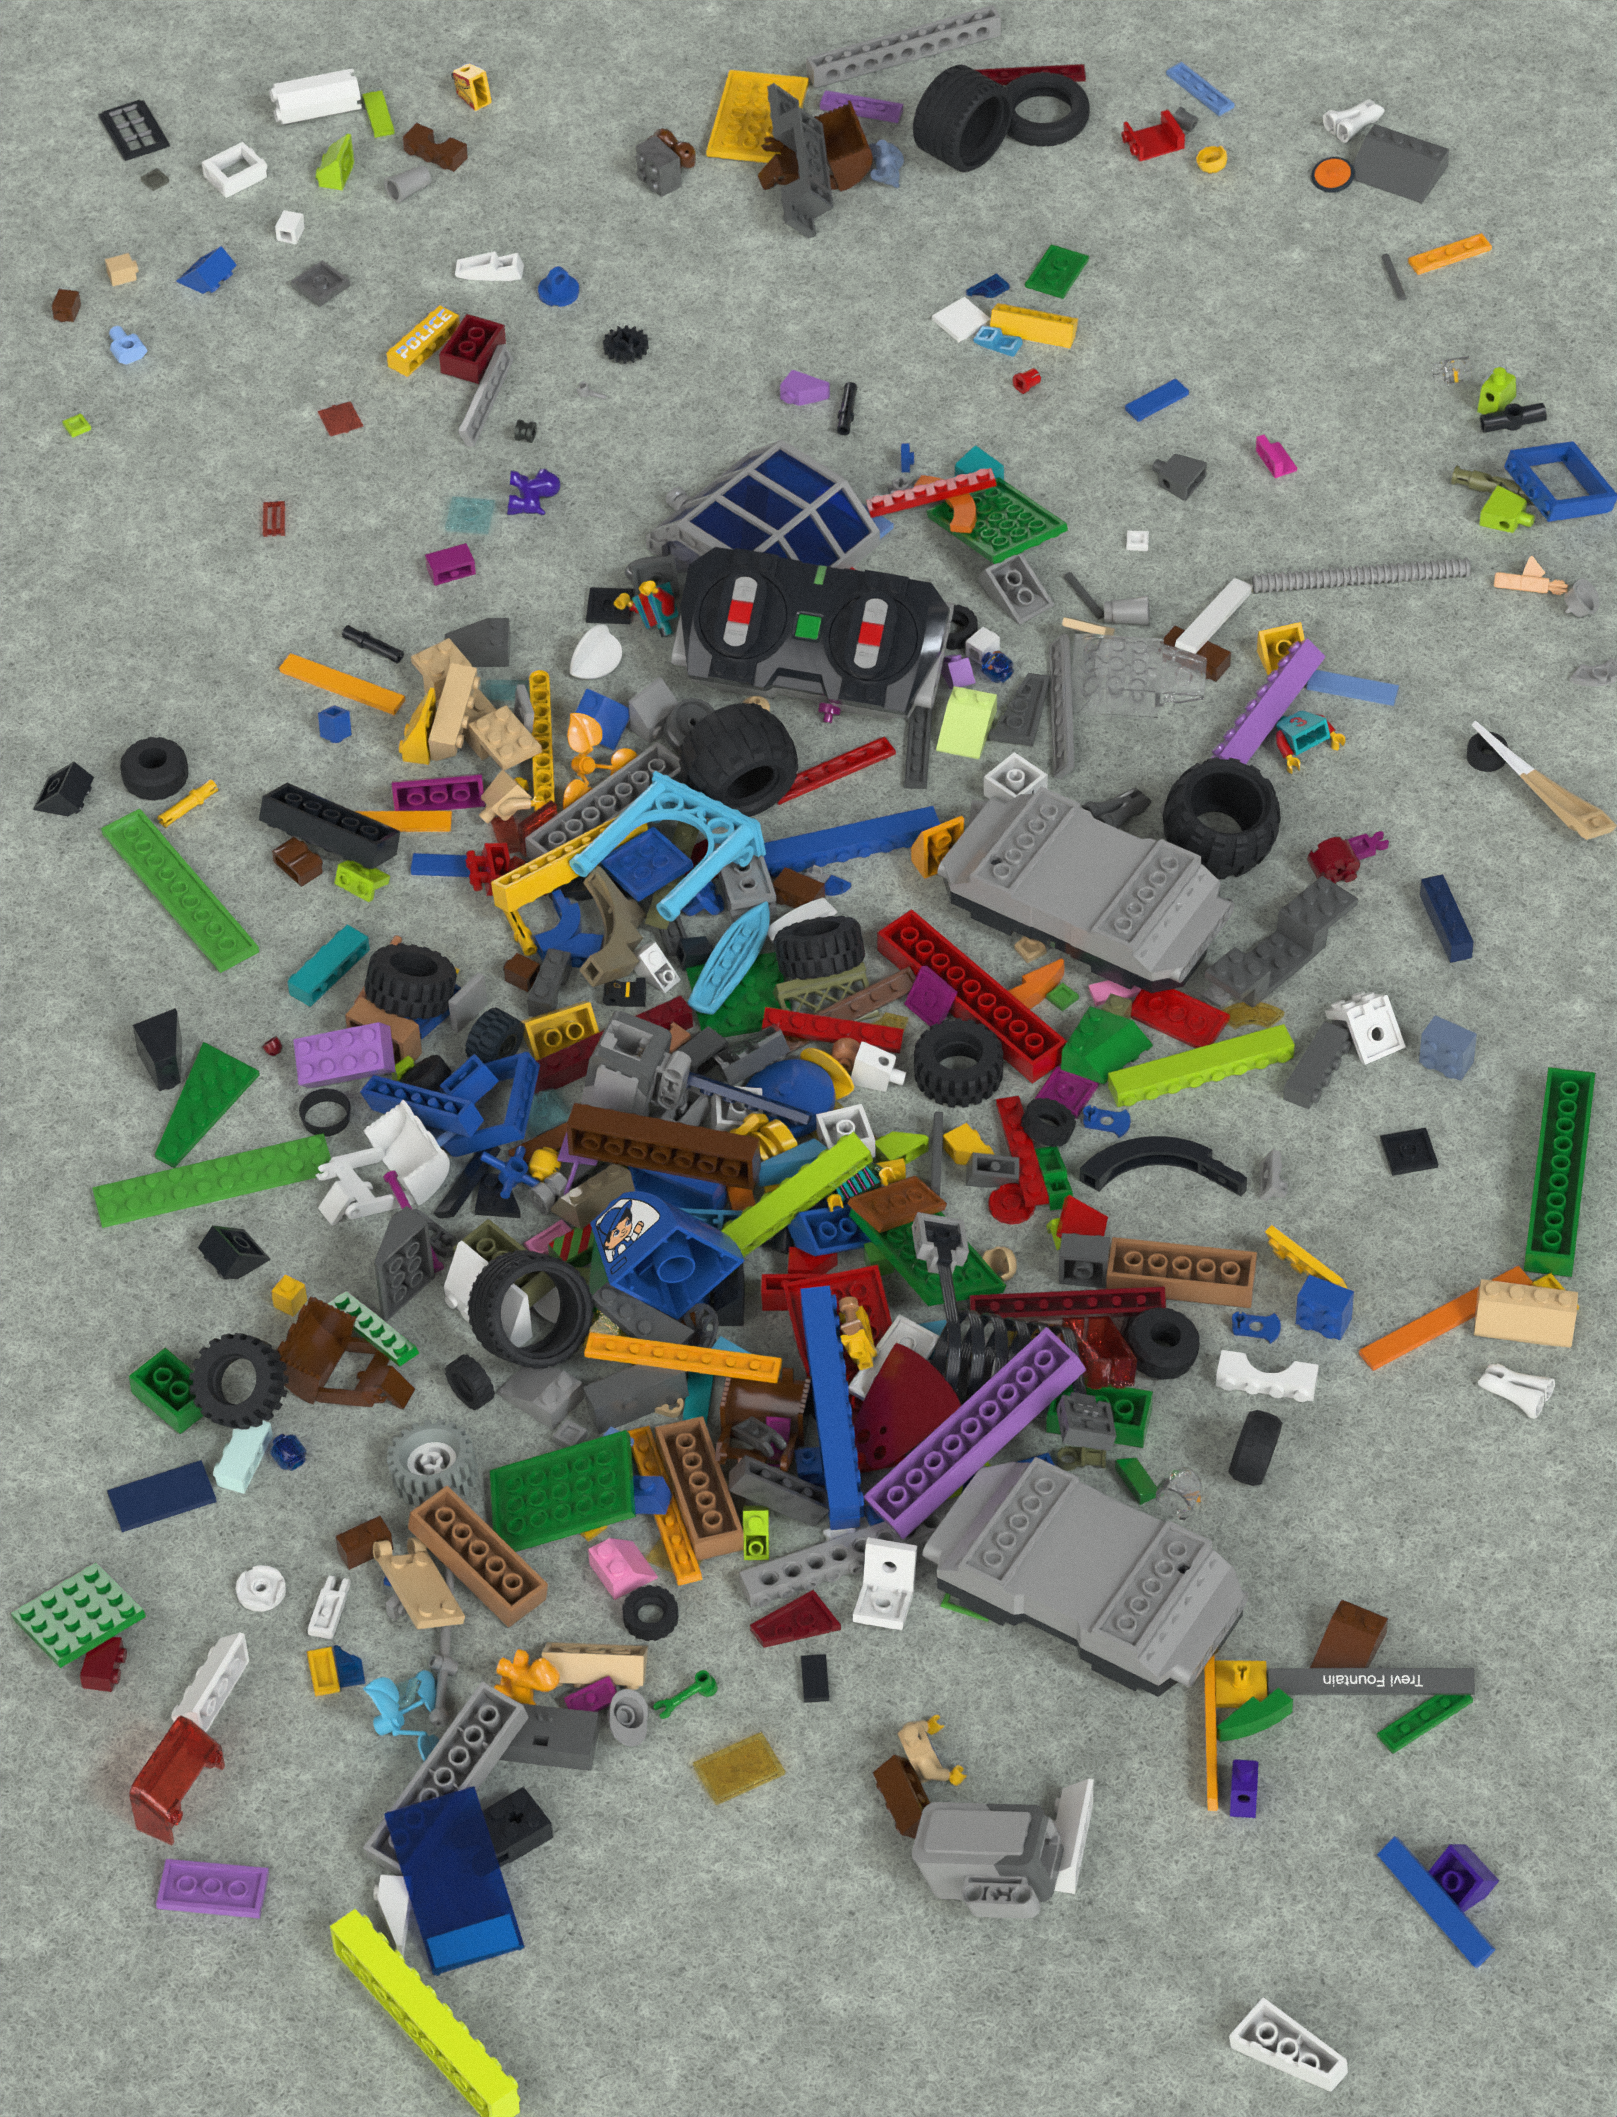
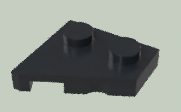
(490, 1201)

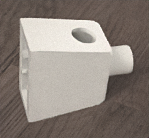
(875, 1068)

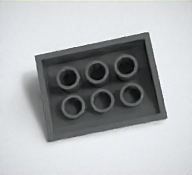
(1399, 163)
(403, 1261)

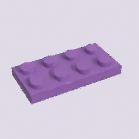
(212, 1888)

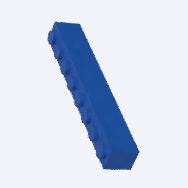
(848, 841)

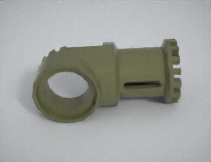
(1082, 1456)

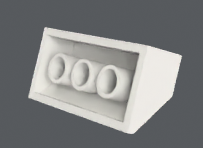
(214, 1681)
(1072, 1823)

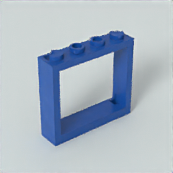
(1601, 495)
(525, 1073)

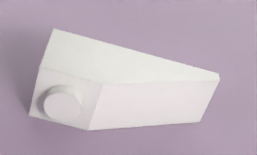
(394, 1908)

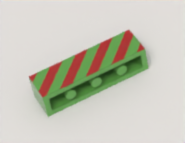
(574, 1246)

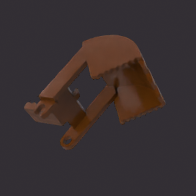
(845, 150)
(317, 1346)
(760, 1399)

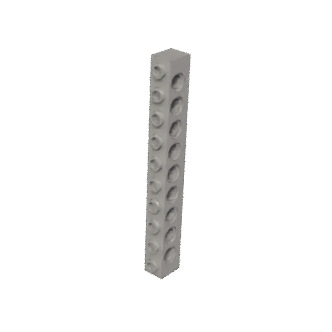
(903, 46)
(825, 1557)

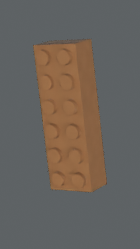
(1184, 1270)
(699, 1488)
(477, 1556)

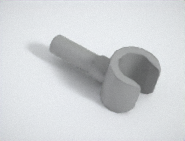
(584, 391)

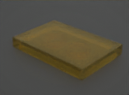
(738, 1768)

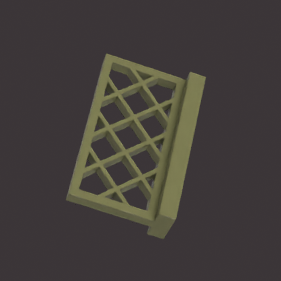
(796, 988)

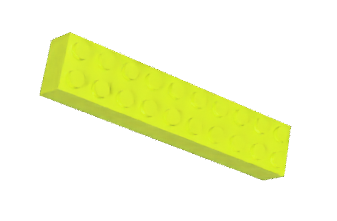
(424, 2017)

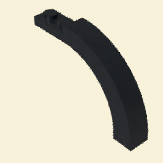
(1159, 1151)

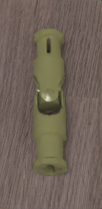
(1484, 482)

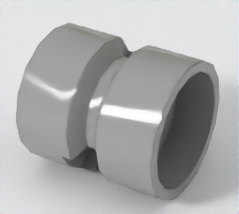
(548, 1193)

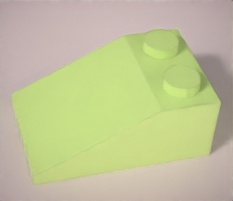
(967, 722)

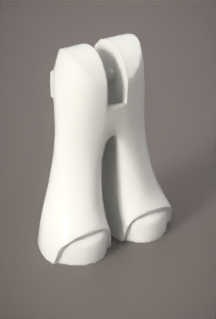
(1352, 120)
(1522, 1389)

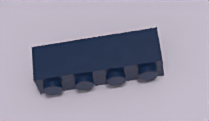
(1446, 918)

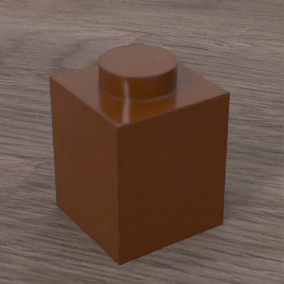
(66, 305)
(521, 971)

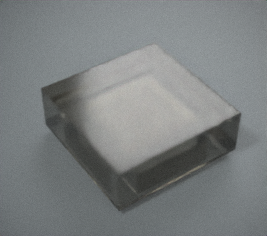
(155, 179)

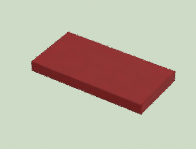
(1180, 1016)

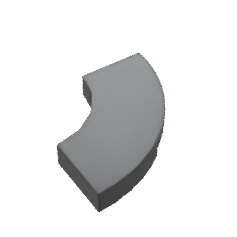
(1596, 675)

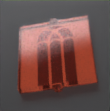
(340, 418)

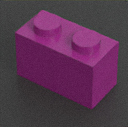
(450, 564)

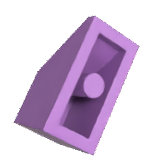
(803, 389)

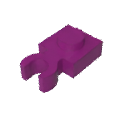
(1366, 847)

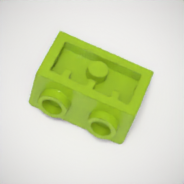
(360, 880)

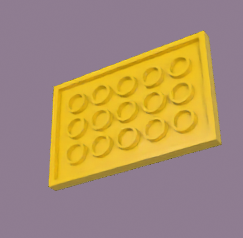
(745, 115)

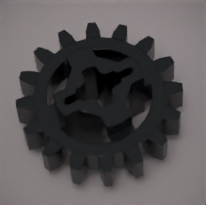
(625, 344)

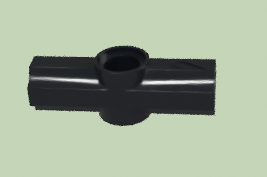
(1513, 417)

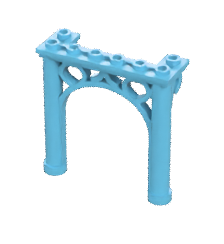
(667, 801)

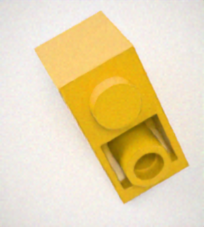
(962, 1142)

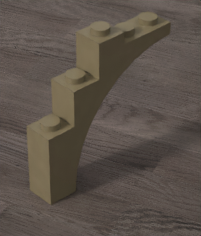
(621, 938)

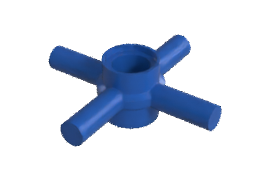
(511, 1171)

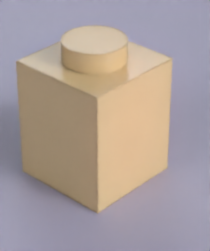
(121, 269)

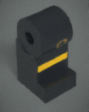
(625, 993)

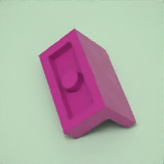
(1274, 457)

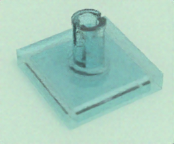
(546, 1113)

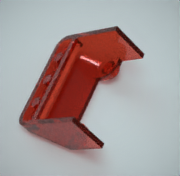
(169, 1776)

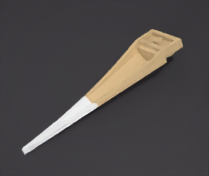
(1572, 810)

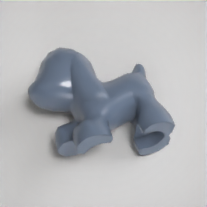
(887, 161)

